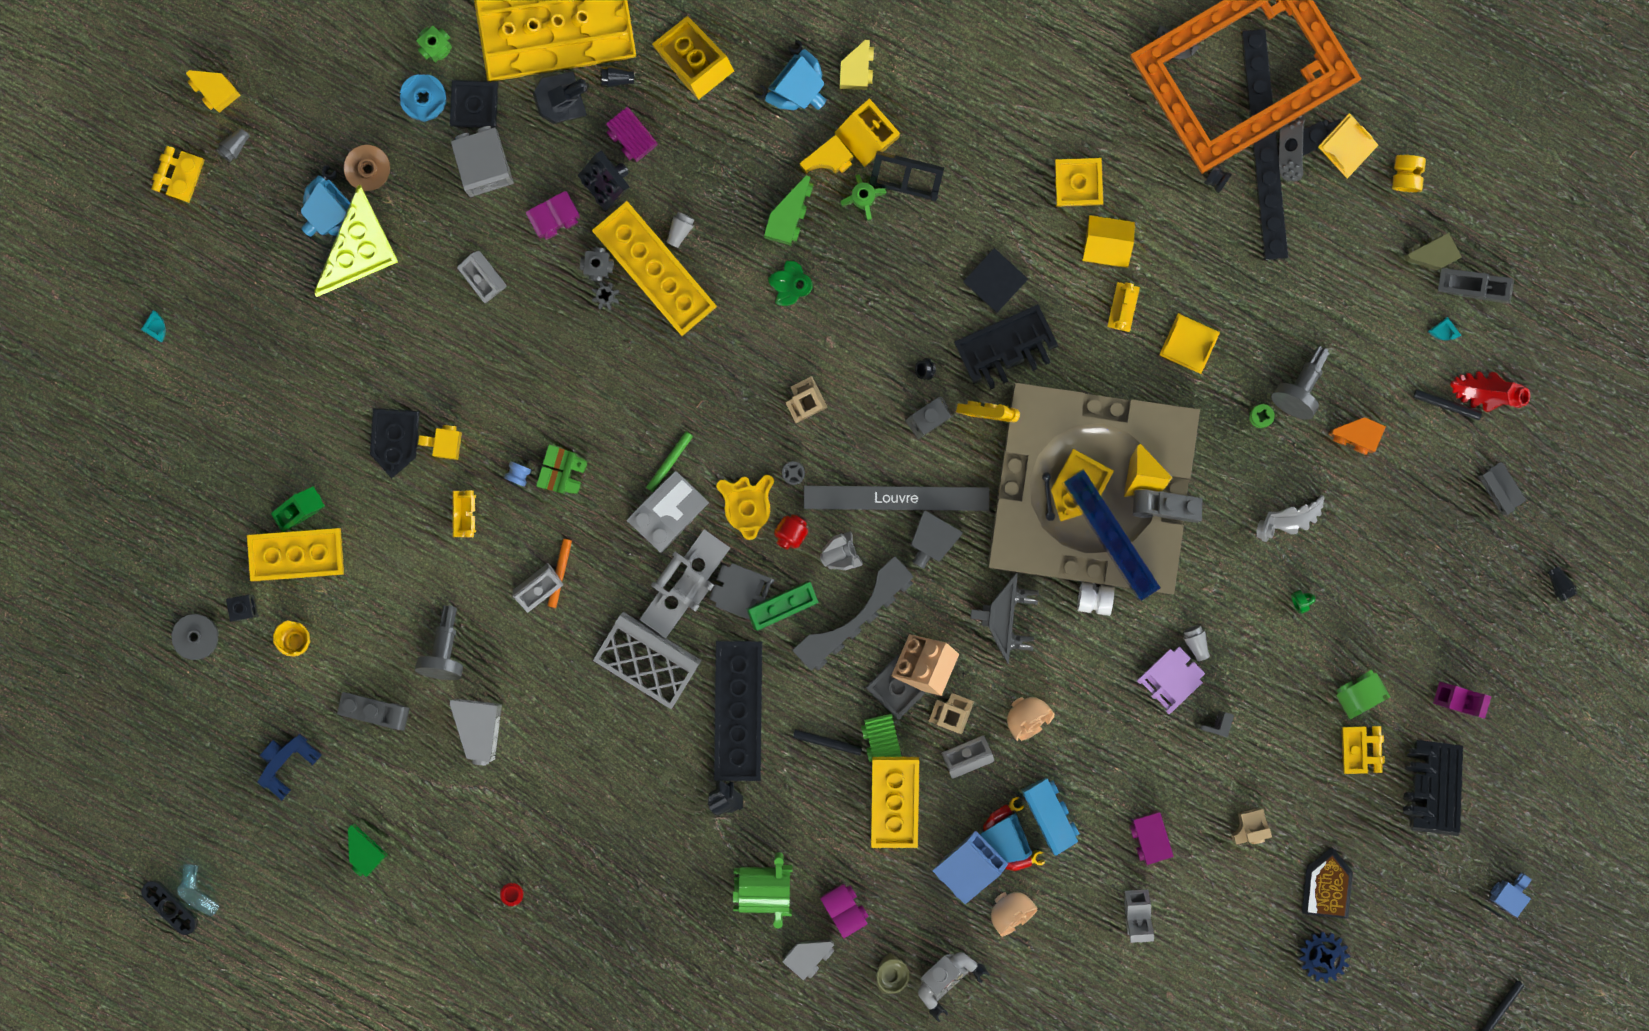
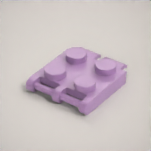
(1172, 678)

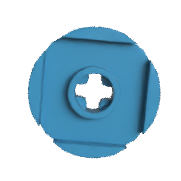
(436, 98)

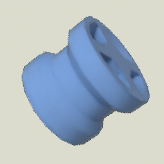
(517, 473)

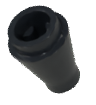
(615, 76)
(1562, 585)

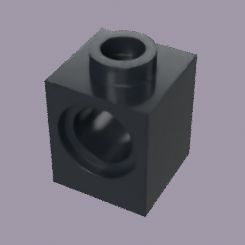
(242, 608)

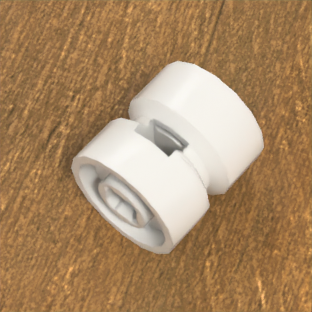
(1095, 598)

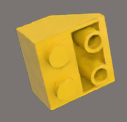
(867, 132)

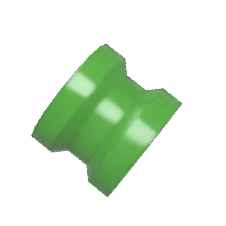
(1258, 417)

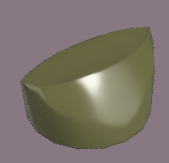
(892, 975)

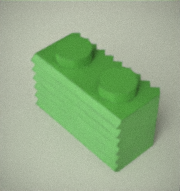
(881, 736)

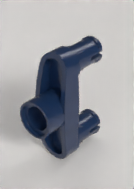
(277, 755)

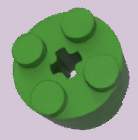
(1363, 695)

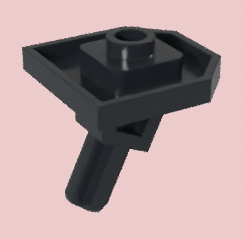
(560, 98)

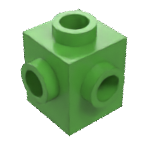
(439, 49)

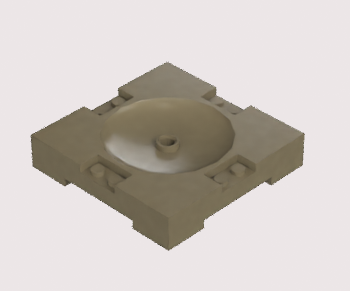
(1107, 432)

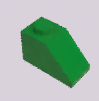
(297, 509)
(363, 852)

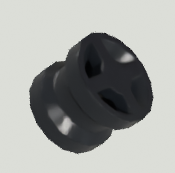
(1217, 178)

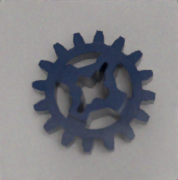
(1334, 952)

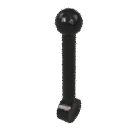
(1050, 516)

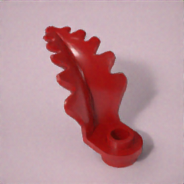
(1489, 391)

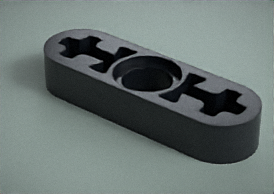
(151, 900)

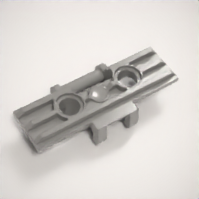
(690, 587)

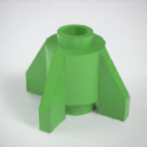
(863, 203)

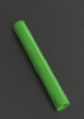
(669, 461)

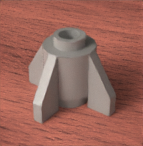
(840, 553)

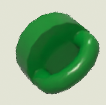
(1300, 601)

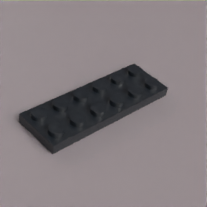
(738, 711)

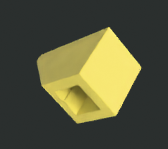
(854, 68)

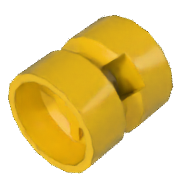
(1408, 173)

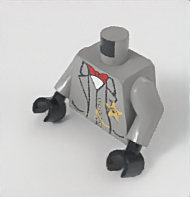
(944, 976)

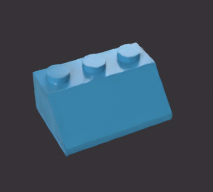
(1050, 815)

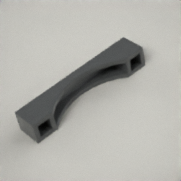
(889, 581)

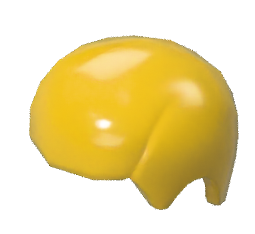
(291, 638)

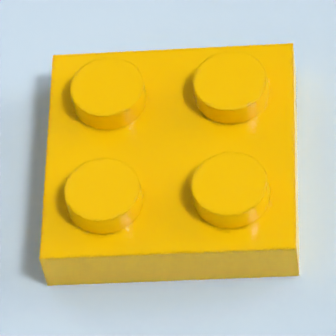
(1078, 182)

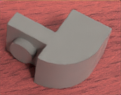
(1138, 916)

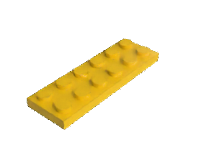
(654, 268)

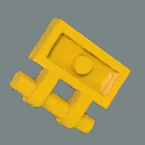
(184, 176)
(1355, 750)

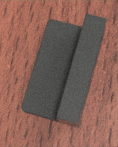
(1502, 488)
(1222, 724)

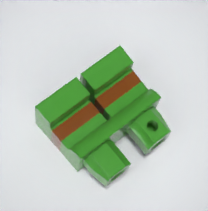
(564, 461)

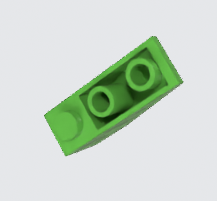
(785, 217)

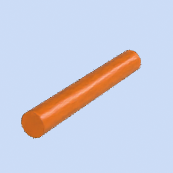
(560, 570)

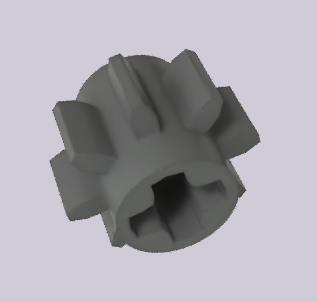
(611, 298)

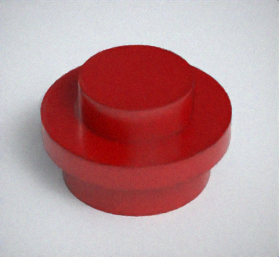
(511, 894)

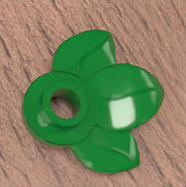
(787, 281)

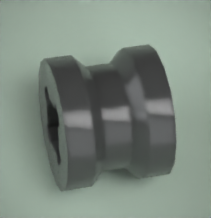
(793, 469)

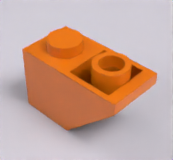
(1361, 433)

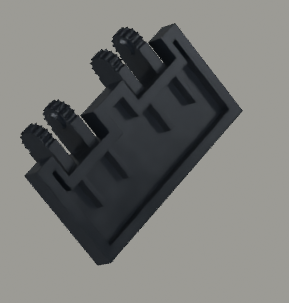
(1005, 343)
(1437, 789)

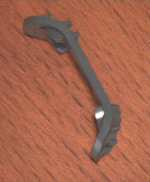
(1292, 162)

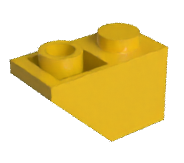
(215, 88)

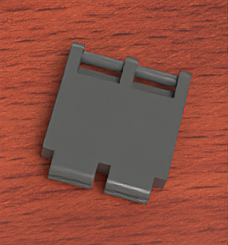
(739, 590)

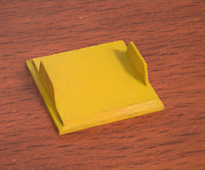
(1348, 145)
(1189, 343)

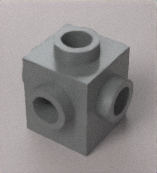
(597, 273)

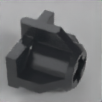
(724, 799)

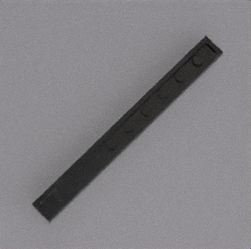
(1265, 150)

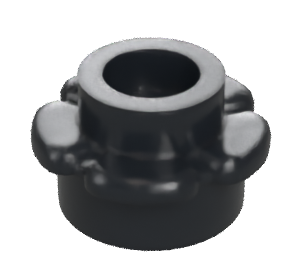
(925, 369)

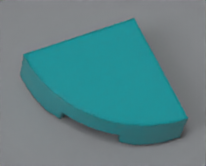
(155, 326)
(1444, 330)

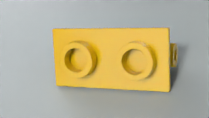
(1123, 306)
(463, 513)

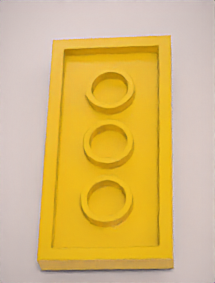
(295, 554)
(895, 802)

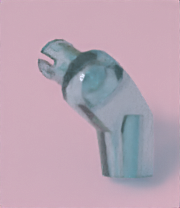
(193, 895)

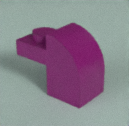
(1462, 700)

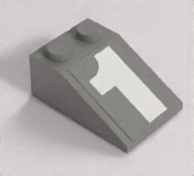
(668, 511)

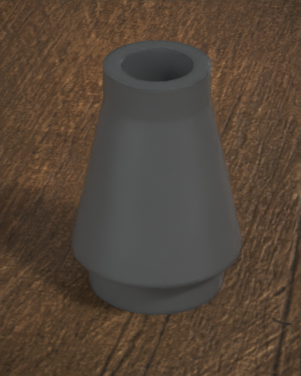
(233, 144)

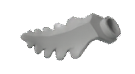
(1289, 519)

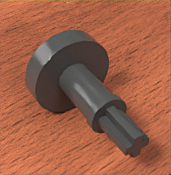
(1297, 398)
(439, 664)

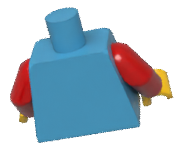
(1007, 838)

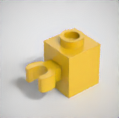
(445, 444)

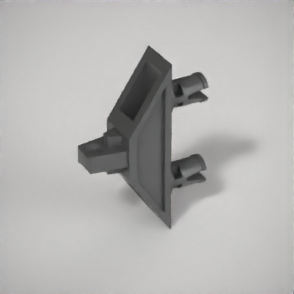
(1000, 617)

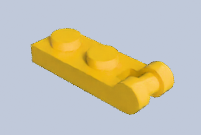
(989, 411)

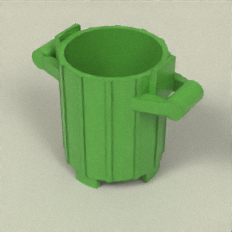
(764, 890)

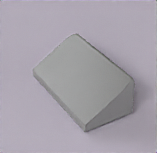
(481, 276)
(537, 588)
(968, 757)

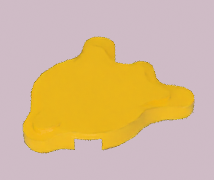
(746, 505)

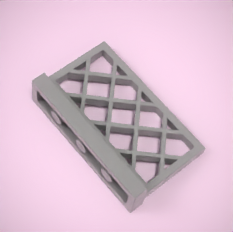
(657, 643)

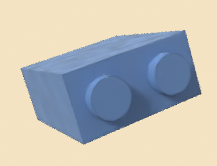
(970, 867)

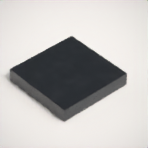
(474, 104)
(995, 280)

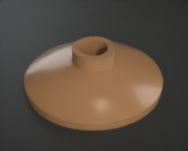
(359, 159)

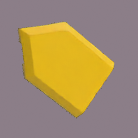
(1097, 472)

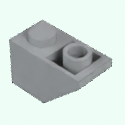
(806, 955)

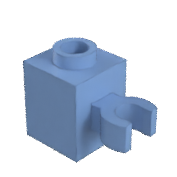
(1511, 896)

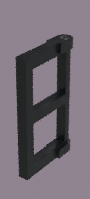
(909, 163)

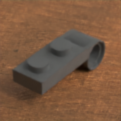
(1167, 505)
(373, 711)

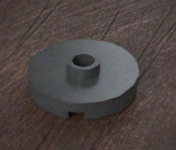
(206, 632)

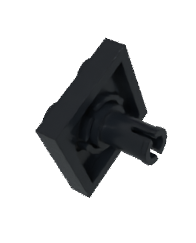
(604, 180)

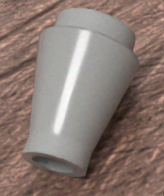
(679, 229)
(1196, 640)

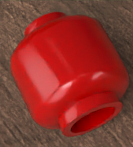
(791, 532)

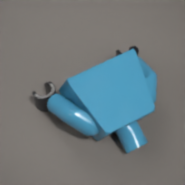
(797, 83)
(323, 205)

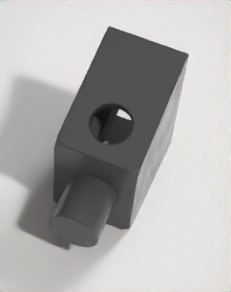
(929, 417)
(933, 539)

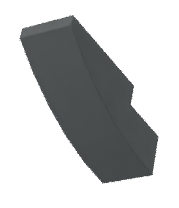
(1476, 285)

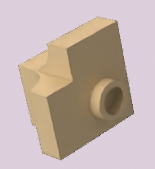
(806, 400)
(952, 714)
(1252, 827)

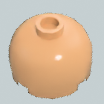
(1027, 717)
(1011, 911)

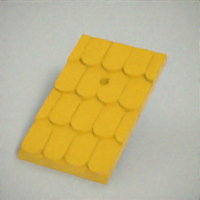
(563, 35)

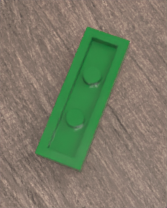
(782, 605)

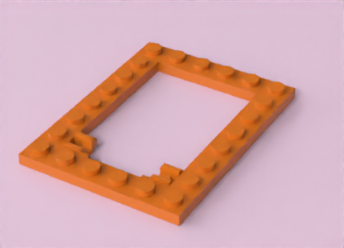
(1331, 62)

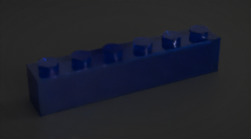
(1111, 535)

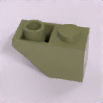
(1435, 254)

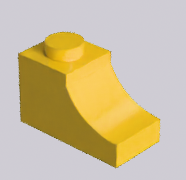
(830, 155)

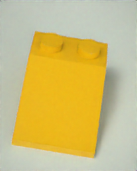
(693, 57)

